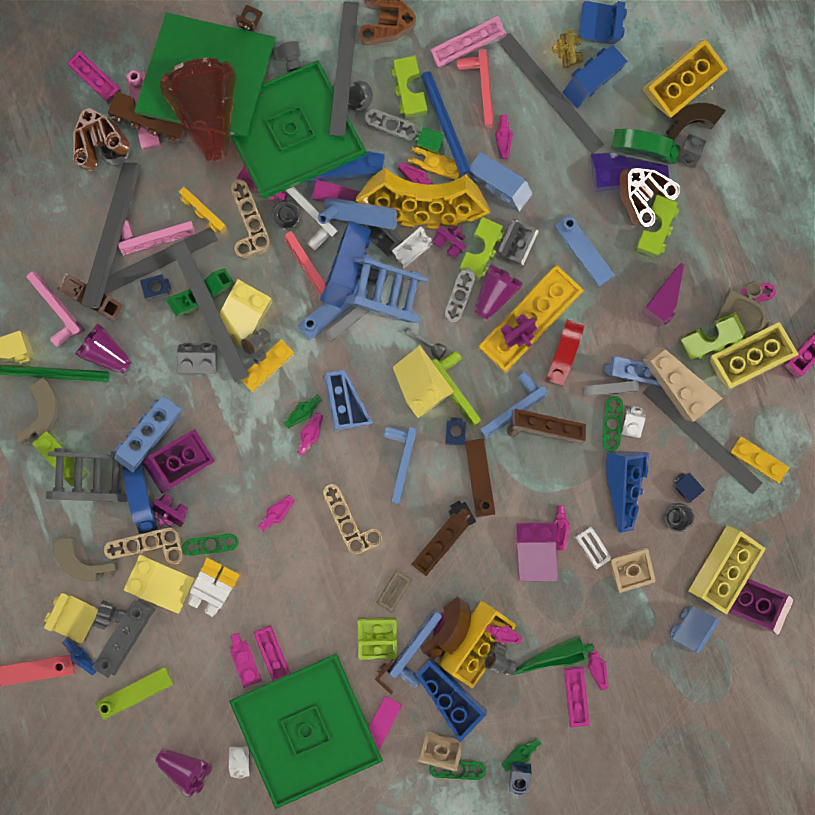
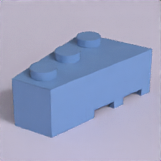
(500, 181)
(343, 402)

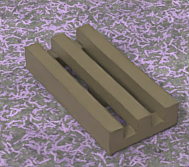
(402, 577)

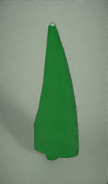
(562, 654)

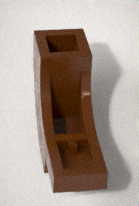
(75, 289)
(453, 631)

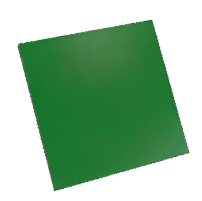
(191, 39)
(292, 133)
(305, 731)

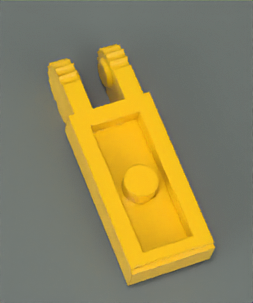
(435, 164)

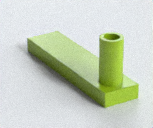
(457, 397)
(134, 693)

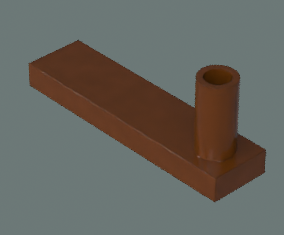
(546, 426)
(480, 477)
(442, 542)

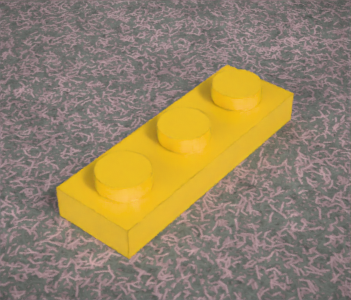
(202, 211)
(262, 371)
(759, 459)

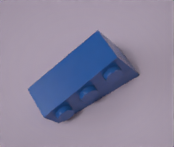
(594, 75)

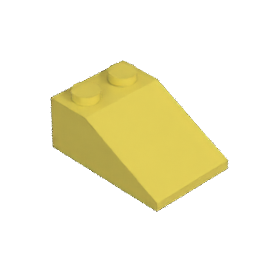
(244, 311)
(15, 348)
(421, 382)
(159, 584)

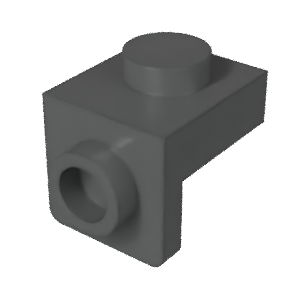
(692, 150)

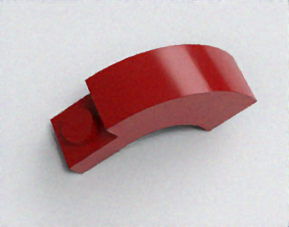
(565, 352)

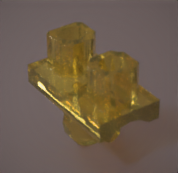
(566, 49)

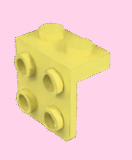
(71, 617)

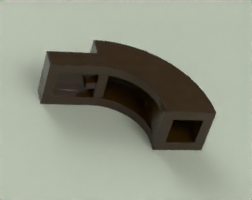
(701, 113)

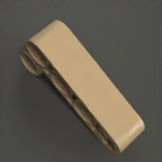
(248, 217)
(347, 518)
(142, 545)

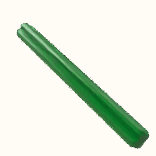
(54, 373)

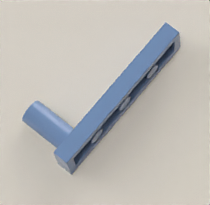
(358, 213)
(584, 250)
(324, 316)
(630, 370)
(536, 395)
(404, 436)
(399, 667)

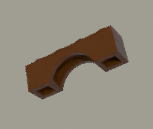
(123, 109)

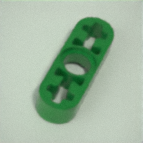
(616, 438)
(224, 537)
(462, 776)

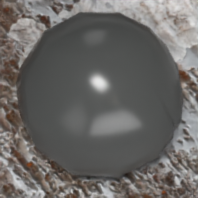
(360, 96)
(111, 157)
(285, 215)
(678, 517)

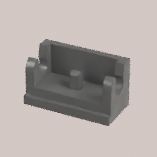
(384, 238)

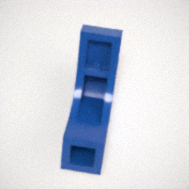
(139, 500)

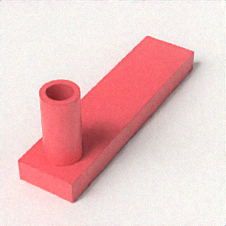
(483, 63)
(305, 262)
(36, 670)

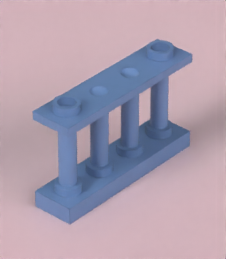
(374, 303)

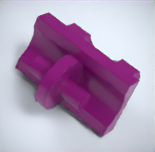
(456, 245)
(521, 334)
(166, 514)

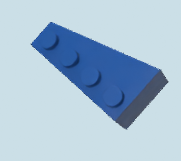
(361, 168)
(344, 269)
(451, 699)

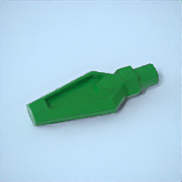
(302, 411)
(521, 754)

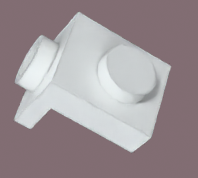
(633, 421)
(239, 762)

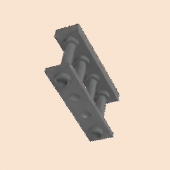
(77, 492)
(123, 638)

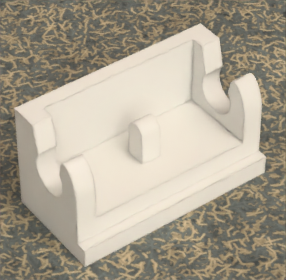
(412, 247)

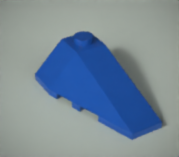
(625, 478)

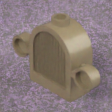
(747, 307)

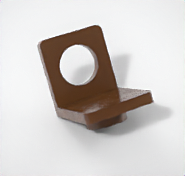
(246, 24)
(383, 668)

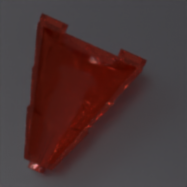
(203, 102)

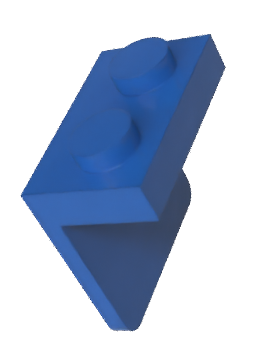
(602, 22)

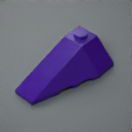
(608, 166)

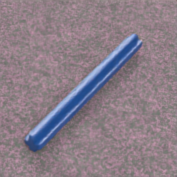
(445, 123)

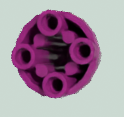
(495, 291)
(103, 351)
(183, 771)

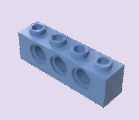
(132, 458)

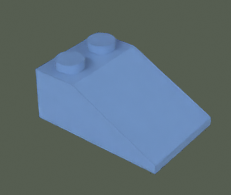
(693, 629)

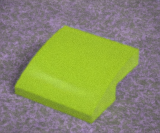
(377, 638)

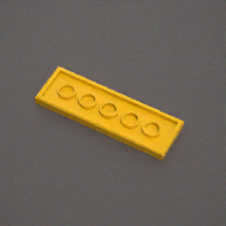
(542, 304)

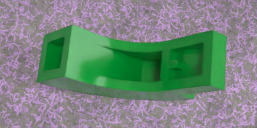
(646, 143)
(185, 302)

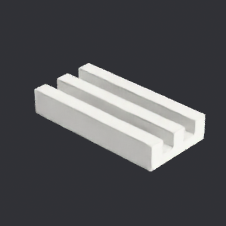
(587, 552)

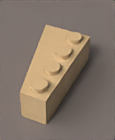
(681, 385)

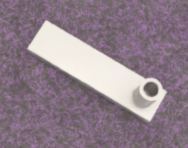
(326, 230)

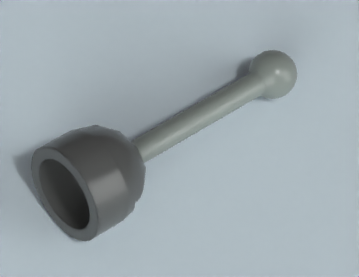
(437, 349)

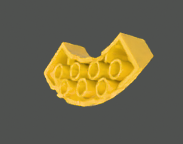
(424, 203)

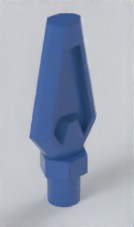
(79, 656)

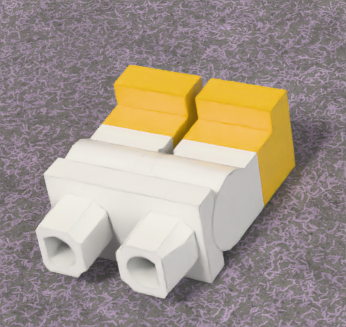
(212, 592)

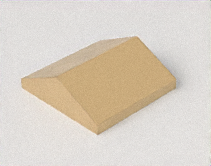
(632, 570)
(441, 751)

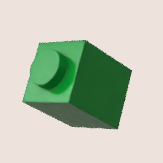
(429, 140)

